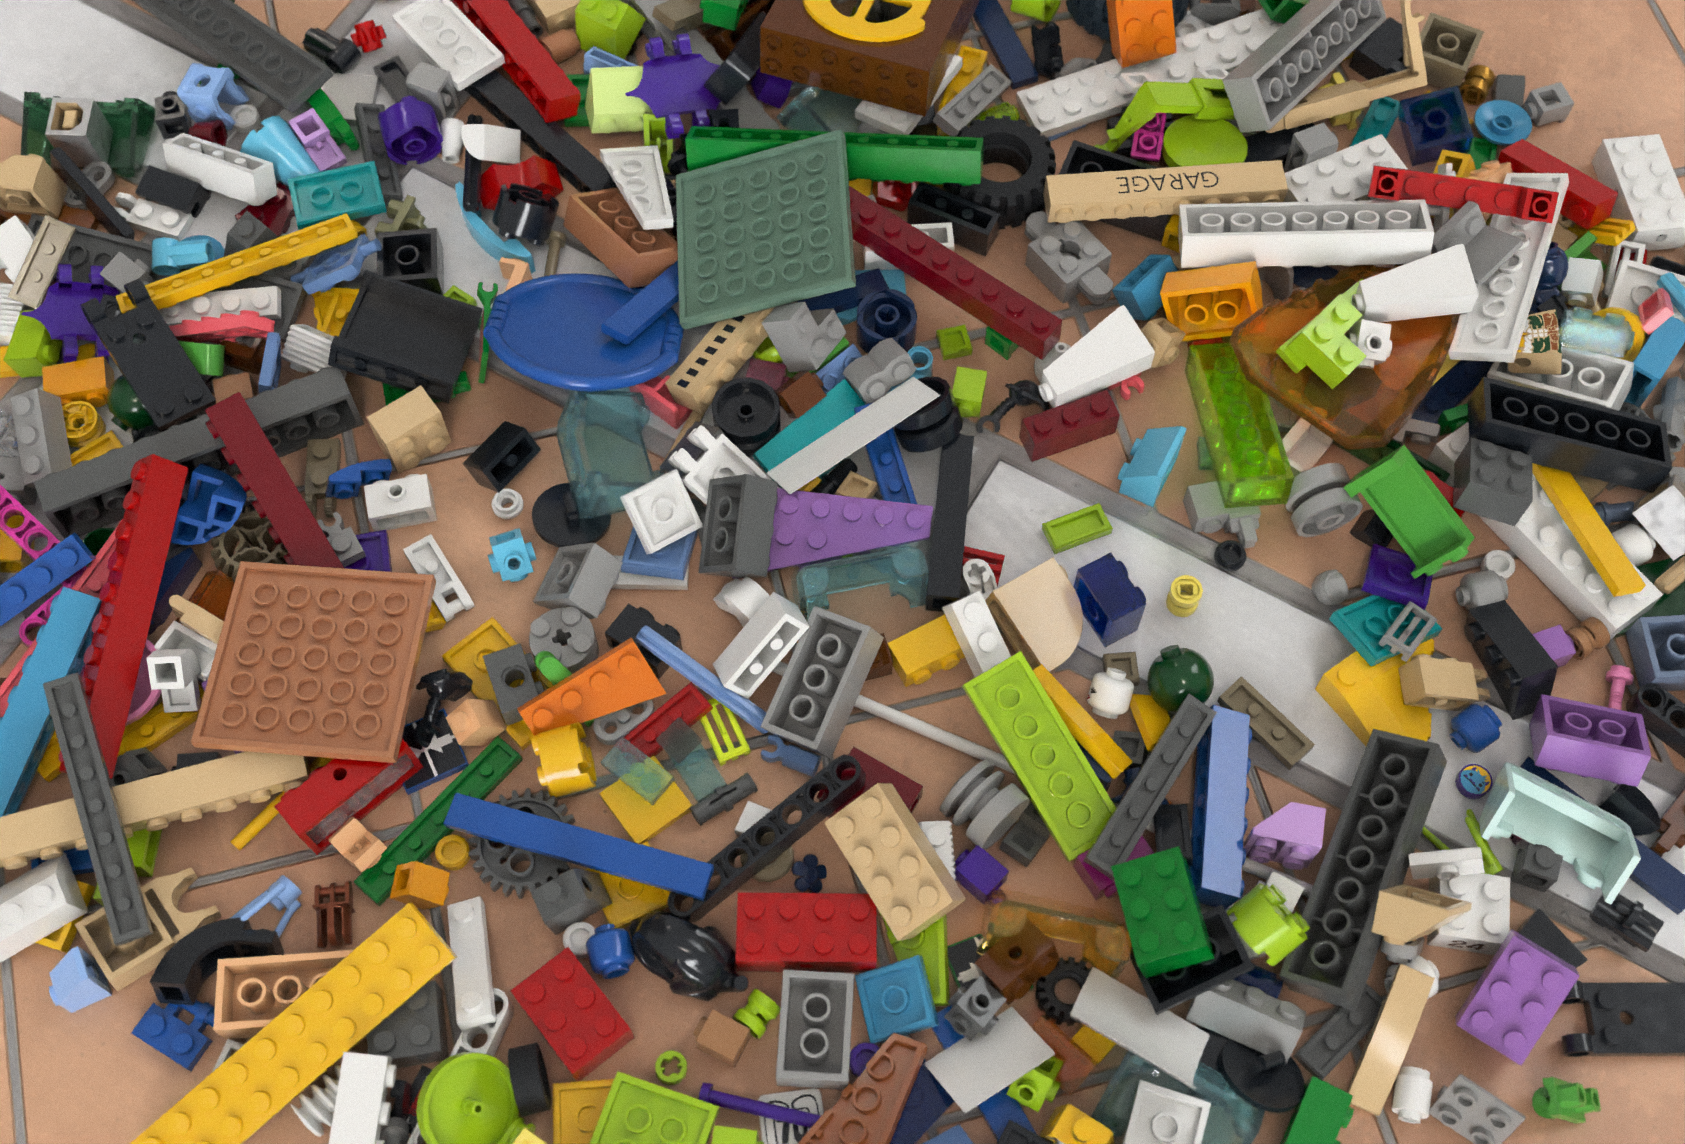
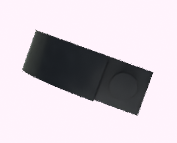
(197, 955)

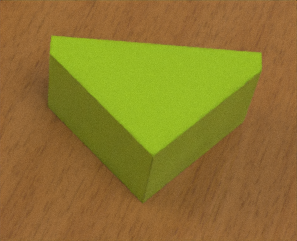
(656, 135)

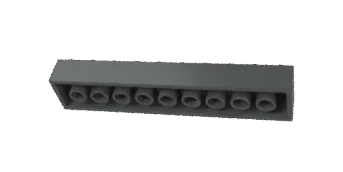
(289, 415)

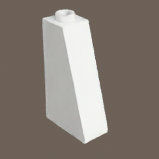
(1419, 289)
(1098, 360)

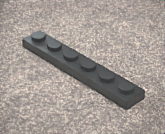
(1150, 785)

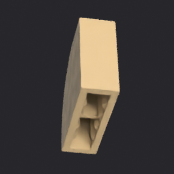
(1039, 615)

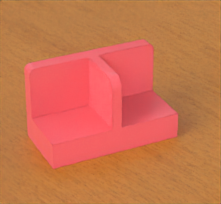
(661, 401)

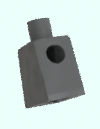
(567, 899)

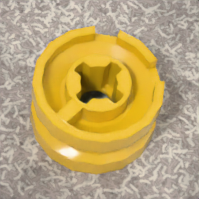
(84, 413)

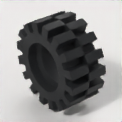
(1046, 989)

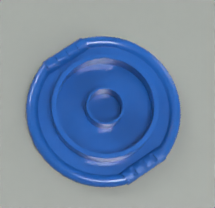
(555, 336)

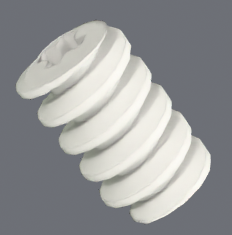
(321, 1106)

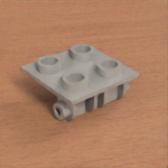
(1475, 1112)

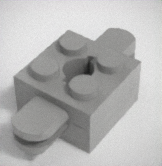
(1054, 264)

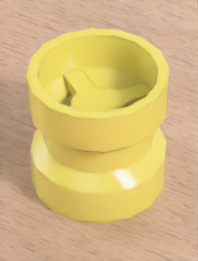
(1184, 603)

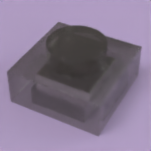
(678, 740)

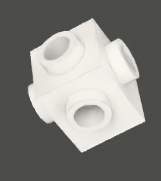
(1372, 340)

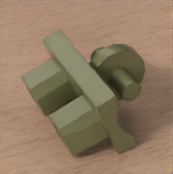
(404, 214)

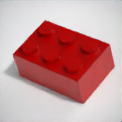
(572, 1014)

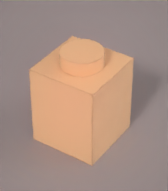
(476, 722)

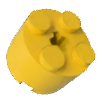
(564, 760)

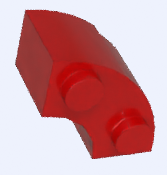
(533, 172)

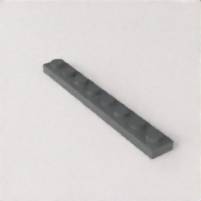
(97, 809)

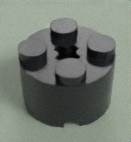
(524, 213)

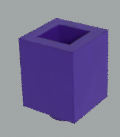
(979, 873)

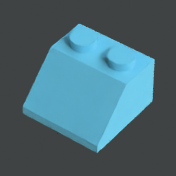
(1151, 463)

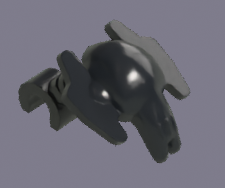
(1020, 393)
(440, 686)

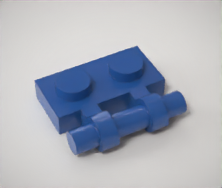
(172, 1036)

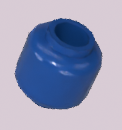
(1475, 728)
(610, 951)

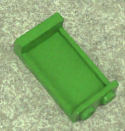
(1413, 511)

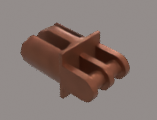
(330, 914)

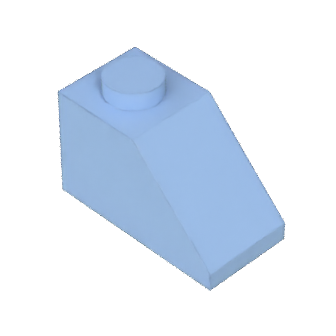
(78, 981)

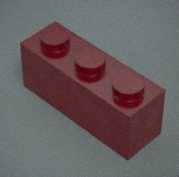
(1069, 425)

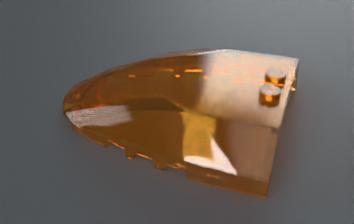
(1368, 403)

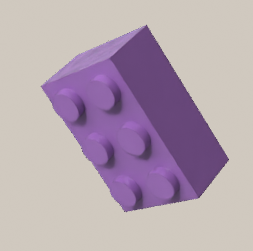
(1589, 740)
(1516, 997)

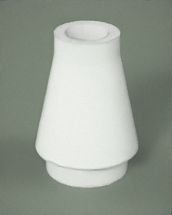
(452, 140)

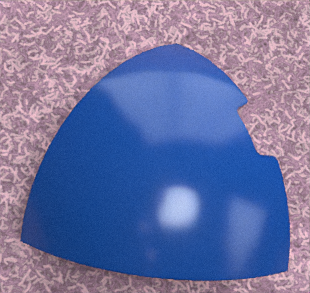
(210, 507)

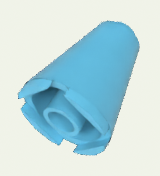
(281, 147)

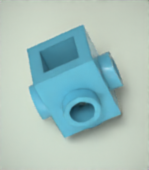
(511, 555)

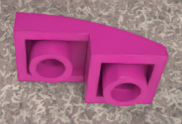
(1149, 139)

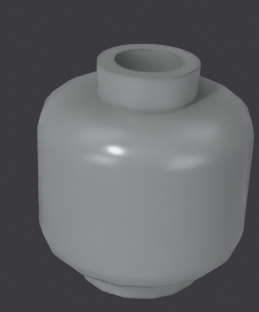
(1481, 589)

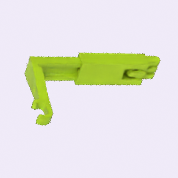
(1199, 97)

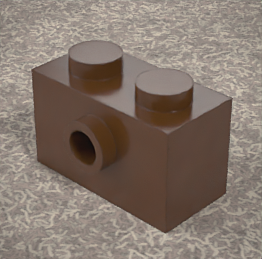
(1018, 962)

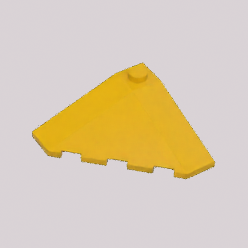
(1374, 697)

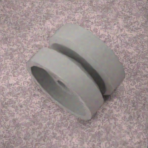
(1320, 501)

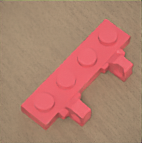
(226, 327)

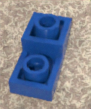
(347, 481)

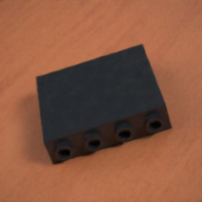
(406, 336)

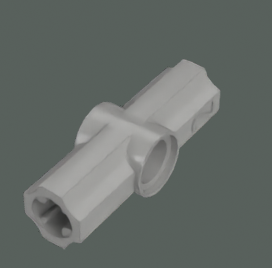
(1672, 412)

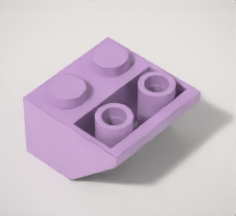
(1288, 836)

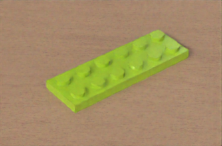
(1042, 753)

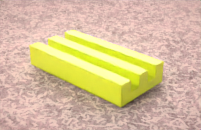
(732, 753)

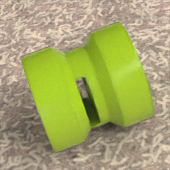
(757, 1013)

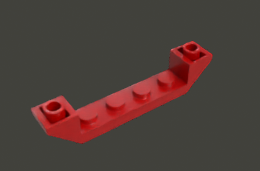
(1457, 191)

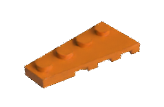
(600, 688)

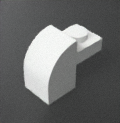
(741, 598)
(176, 676)

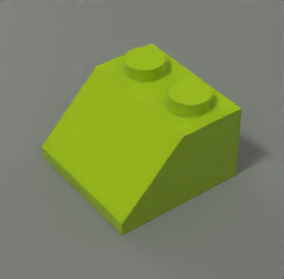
(607, 26)

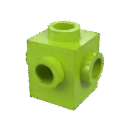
(1037, 1085)

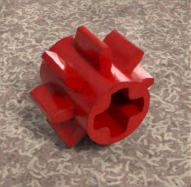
(368, 36)

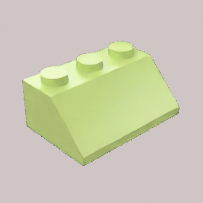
(607, 103)

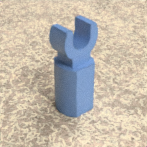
(792, 757)

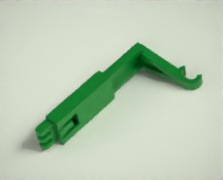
(331, 117)

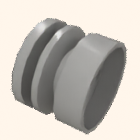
(990, 809)

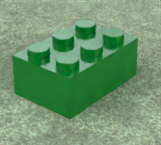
(1162, 912)

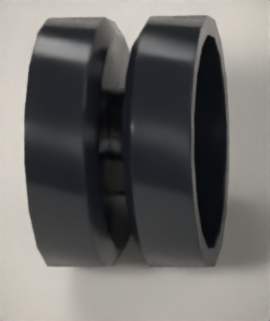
(747, 413)
(932, 424)

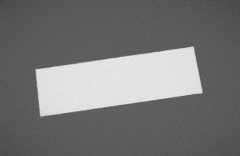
(852, 435)

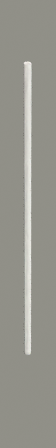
(982, 753)

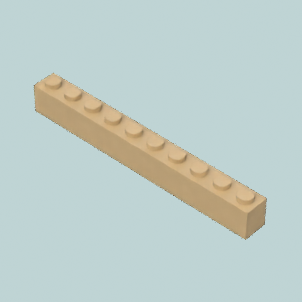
(154, 803)

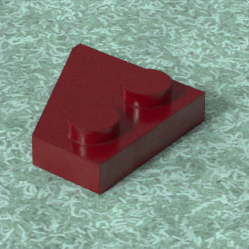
(275, 212)

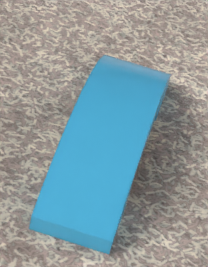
(488, 239)

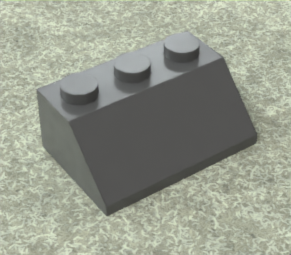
(738, 526)

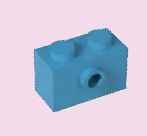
(1142, 287)

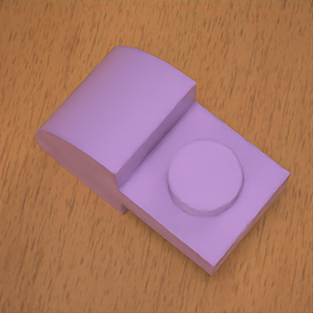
(317, 140)

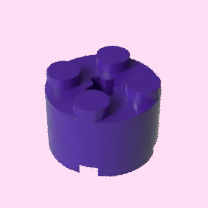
(411, 131)

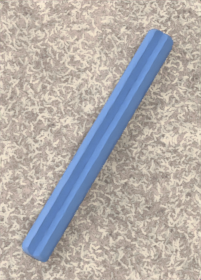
(701, 677)

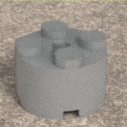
(565, 627)

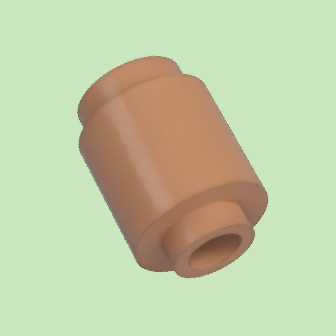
(561, 44)

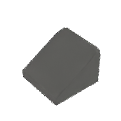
(1509, 88)

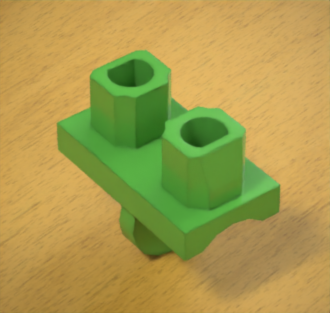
(1565, 1100)

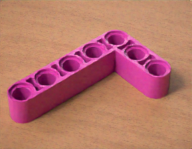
(23, 537)

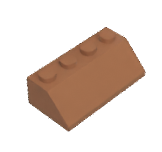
(617, 239)

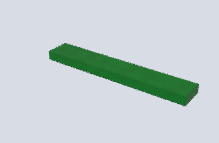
(424, 833)

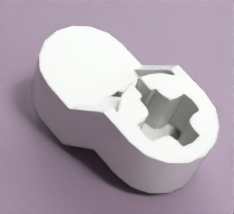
(978, 577)

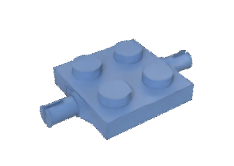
(336, 265)

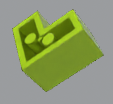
(1326, 347)

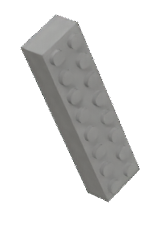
(1298, 59)

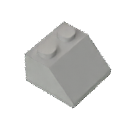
(580, 579)

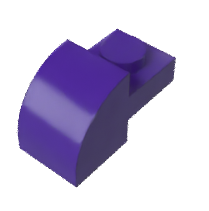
(771, 89)

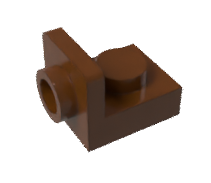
(243, 357)

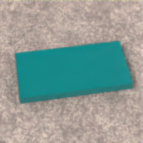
(812, 425)

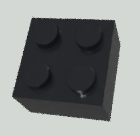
(412, 258)

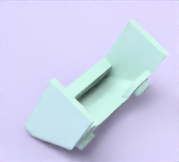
(1547, 815)

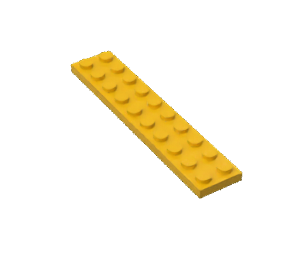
(307, 1036)

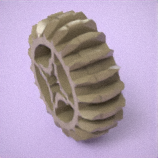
(247, 529)

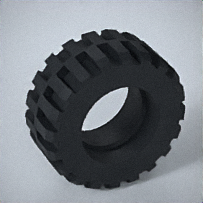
(1017, 146)

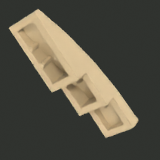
(1389, 1039)

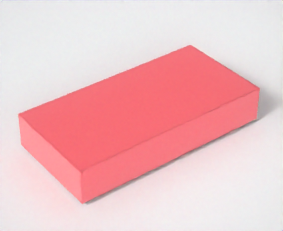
(1655, 310)

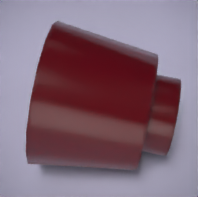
(211, 131)

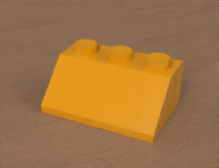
(1211, 299)

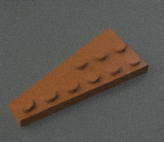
(875, 1100)

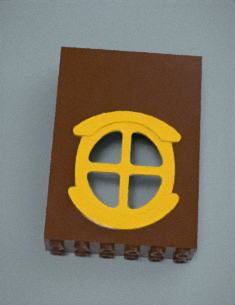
(880, 63)

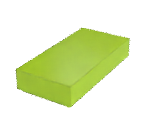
(1076, 528)

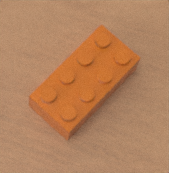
(1141, 30)

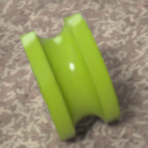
(674, 1078)
(515, 1129)

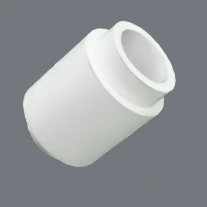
(1412, 1094)

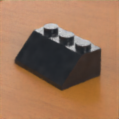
(1183, 984)

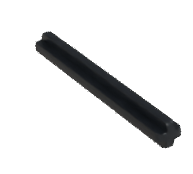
(472, 175)

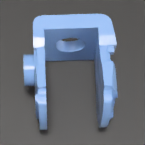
(215, 87)

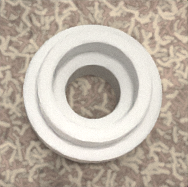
(507, 496)

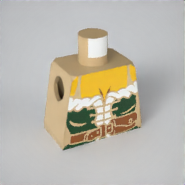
(1539, 346)

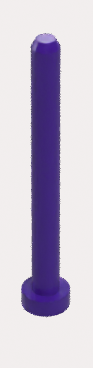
(756, 1107)

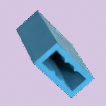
(1655, 359)

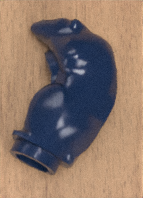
(1552, 275)

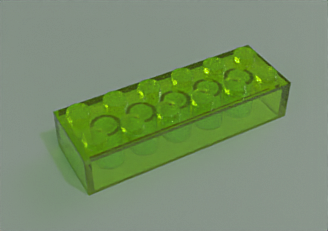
(1237, 429)

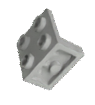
(1484, 245)

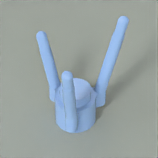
(280, 895)

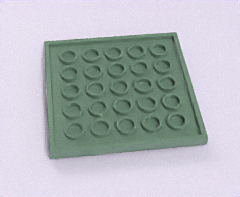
(764, 230)

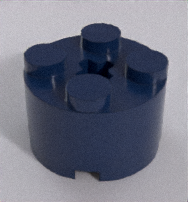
(885, 317)

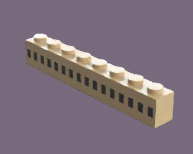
(717, 359)

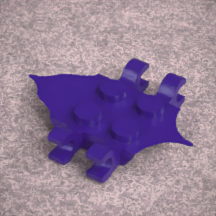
(676, 84)
(63, 313)

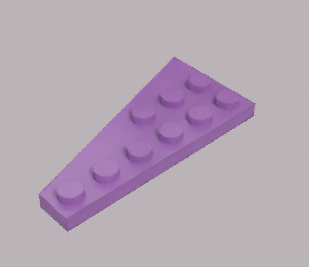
(829, 526)

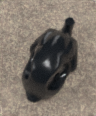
(686, 956)

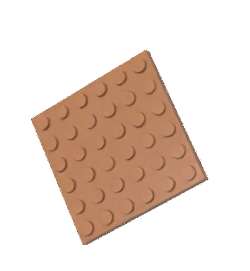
(315, 662)

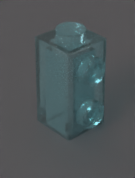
(1595, 333)

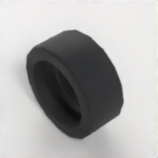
(529, 1079)

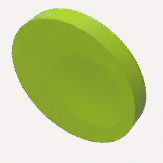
(1203, 142)
(467, 1101)

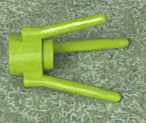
(1490, 862)

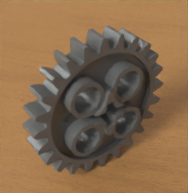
(541, 868)

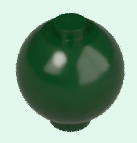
(126, 407)
(1178, 674)

